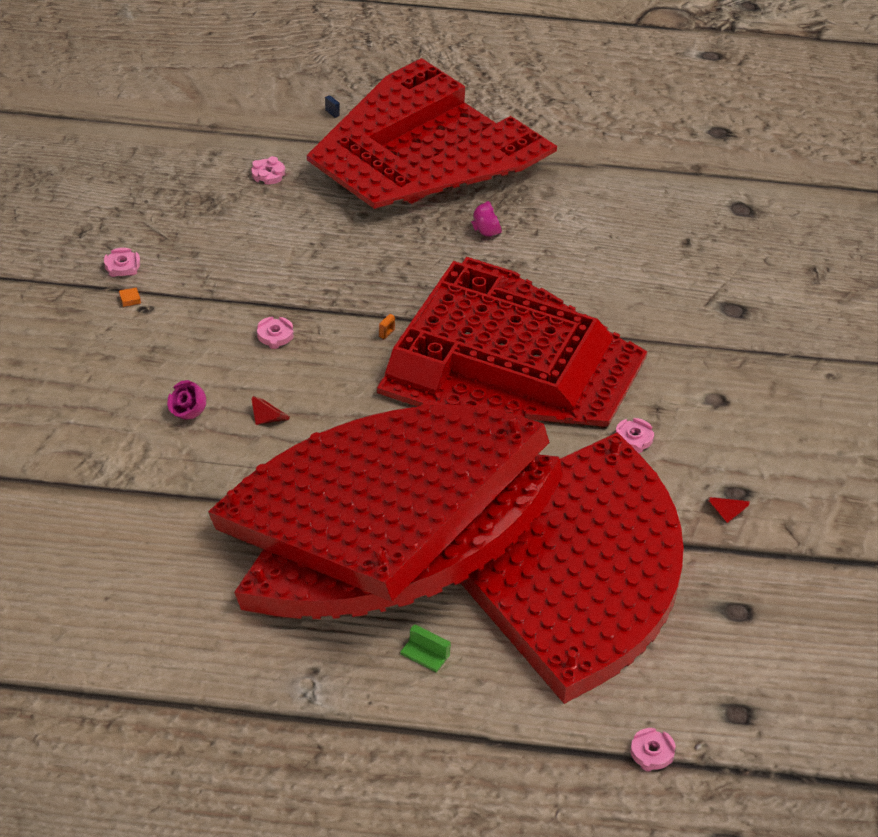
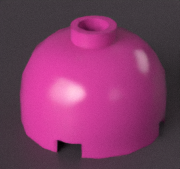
(485, 220)
(187, 400)

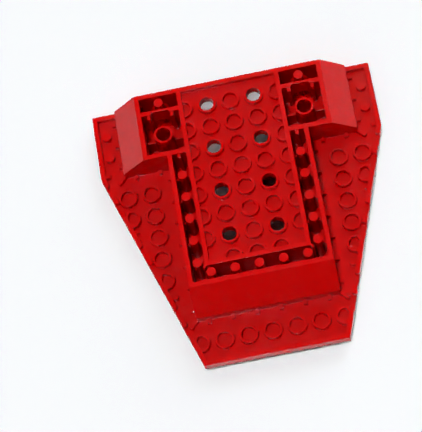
(421, 137)
(574, 379)

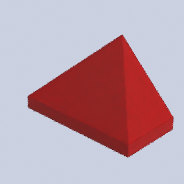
(266, 412)
(728, 507)

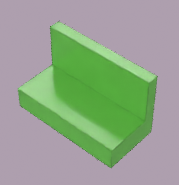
(426, 648)

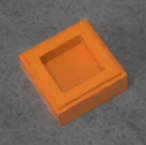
(129, 297)
(387, 326)

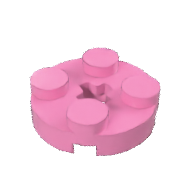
(261, 167)
(117, 268)
(282, 332)
(639, 426)
(652, 759)

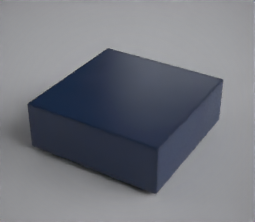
(332, 106)

